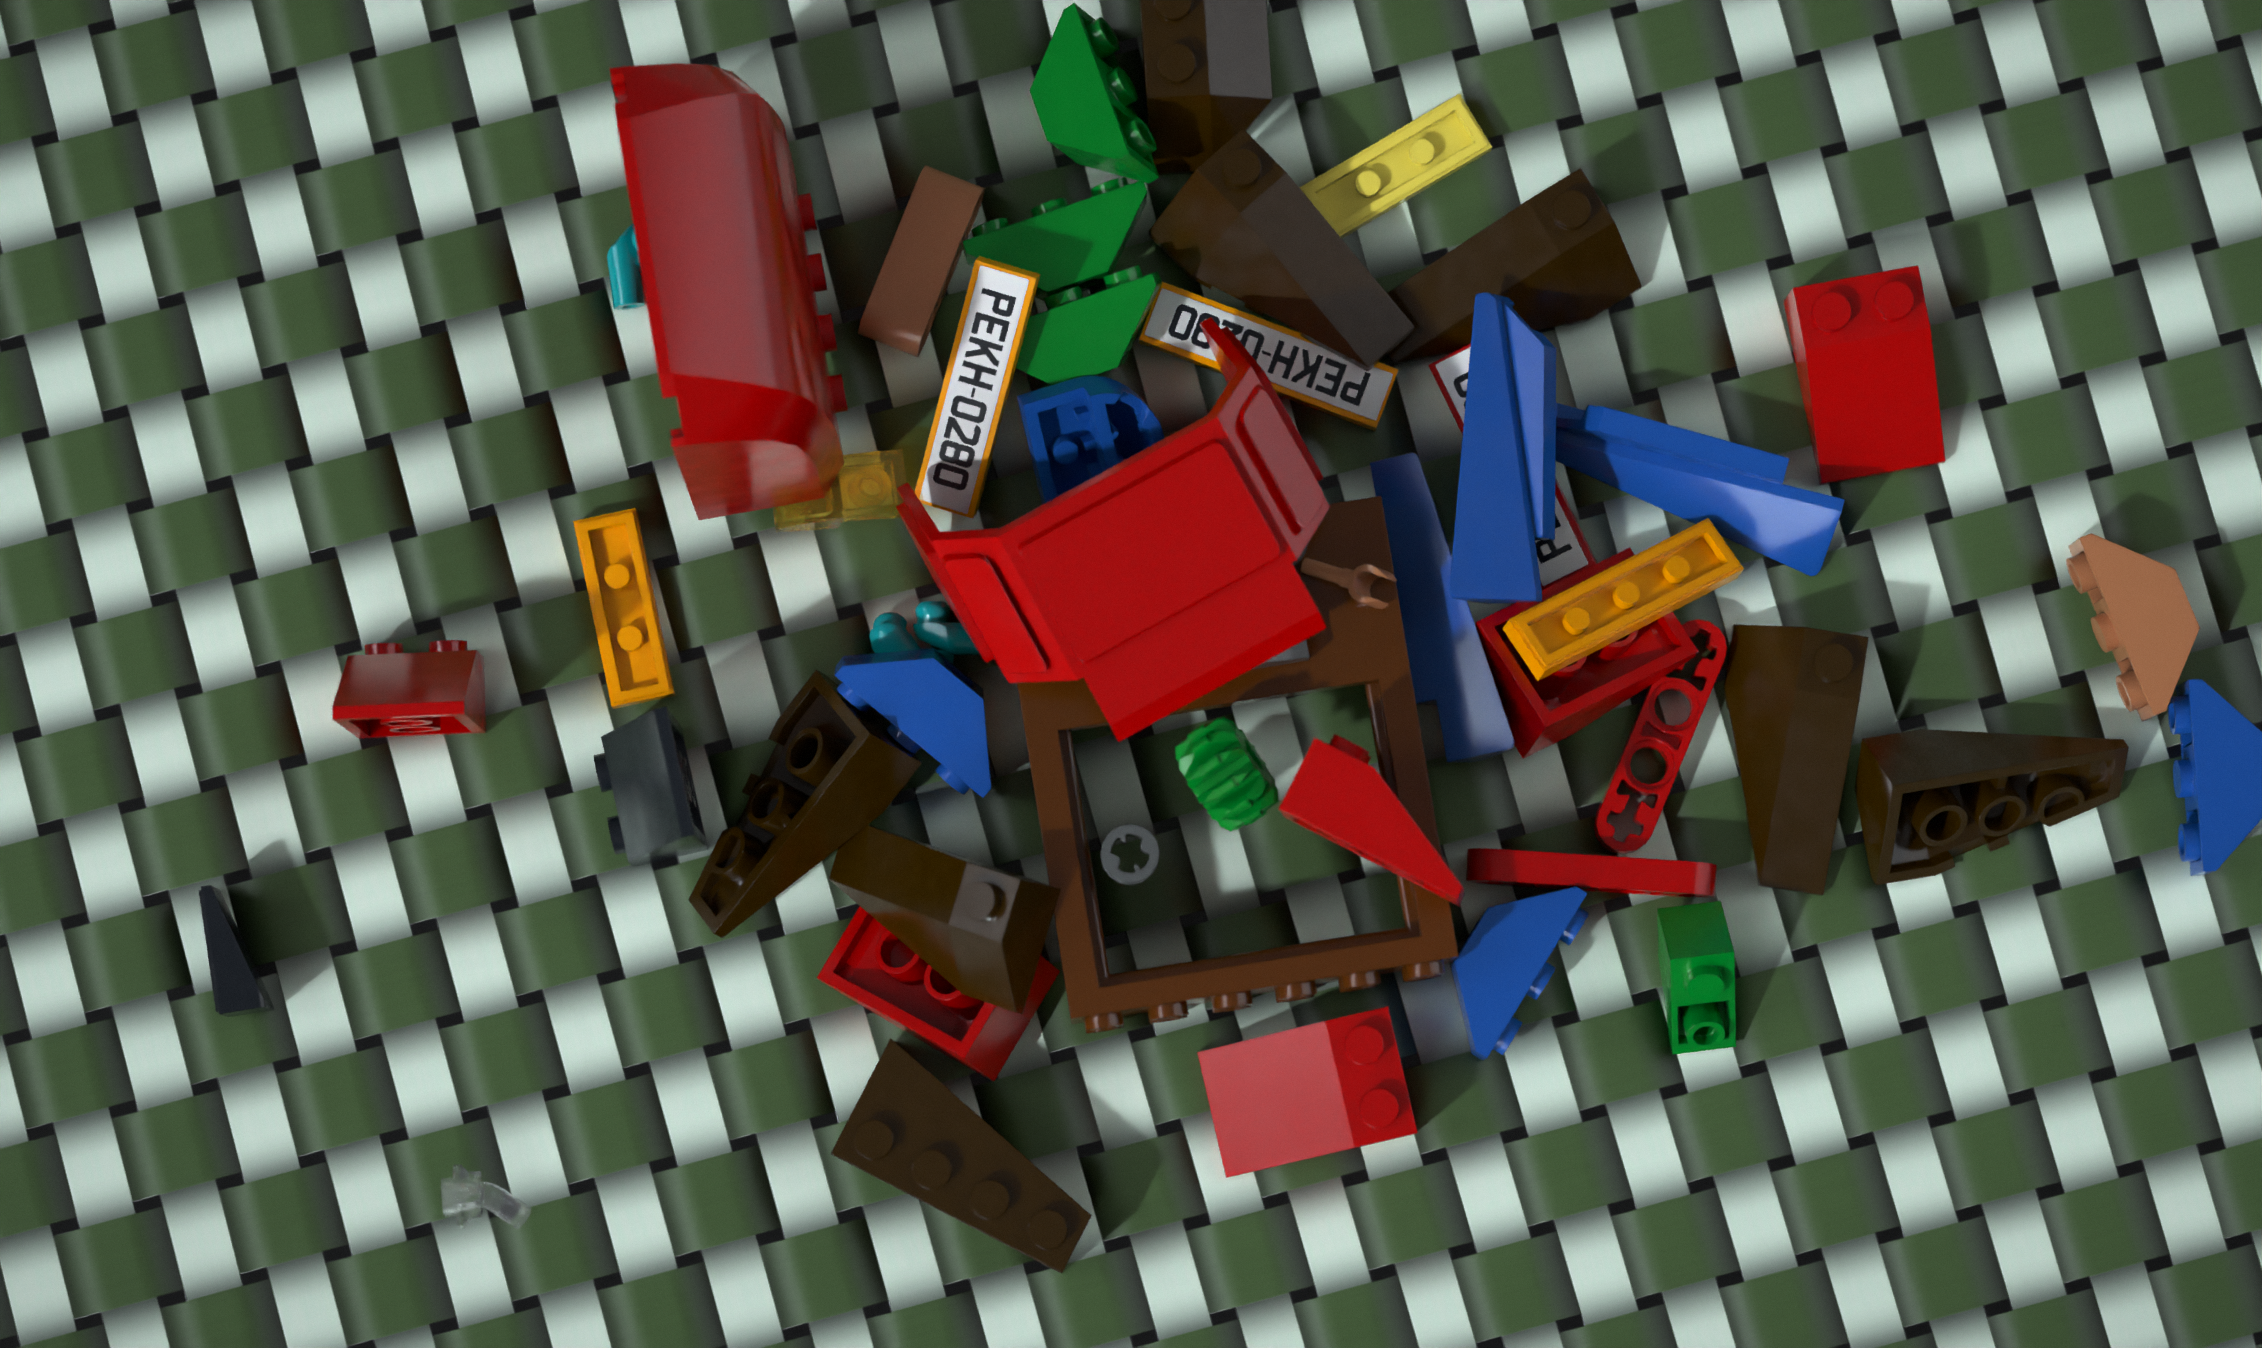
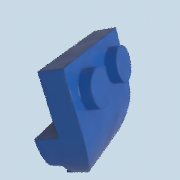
(1083, 430)

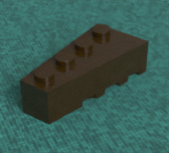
(947, 1156)

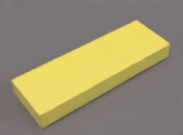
(1398, 167)

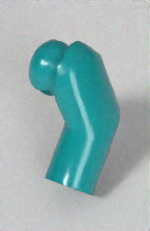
(625, 272)
(935, 629)

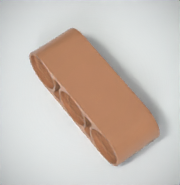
(921, 261)

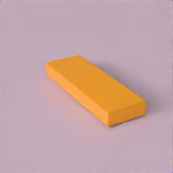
(624, 608)

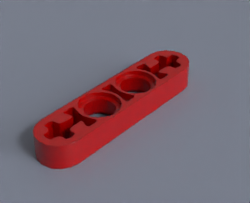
(1668, 740)
(1591, 873)

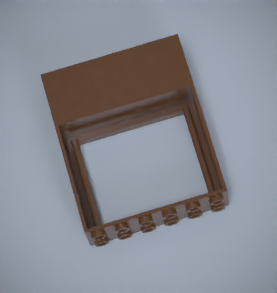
(1355, 649)

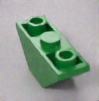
(1090, 99)
(1065, 241)
(1090, 332)

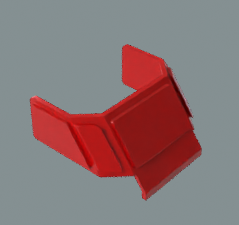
(1154, 569)

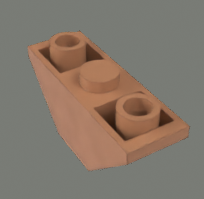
(2138, 618)

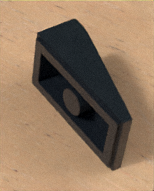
(233, 973)

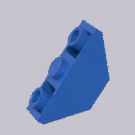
(928, 708)
(2216, 775)
(1508, 960)

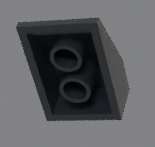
(651, 790)

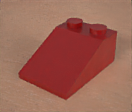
(1867, 374)
(1586, 689)
(412, 692)
(1355, 808)
(906, 991)
(1307, 1092)

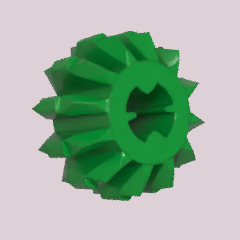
(1226, 774)

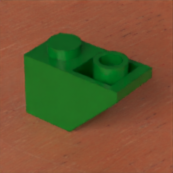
(1697, 977)

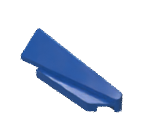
(1505, 458)
(1702, 480)
(1439, 631)

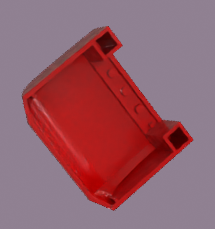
(730, 288)

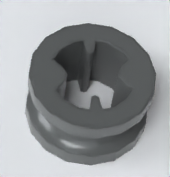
(1148, 846)

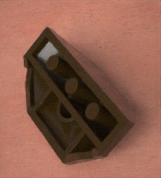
(1202, 75)

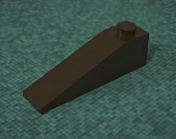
(1266, 244)
(1793, 729)

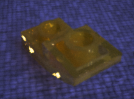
(859, 492)

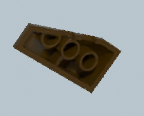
(1549, 256)
(1952, 791)
(816, 792)
(956, 913)

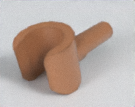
(1356, 581)

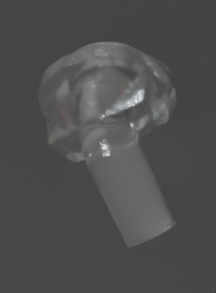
(466, 1196)

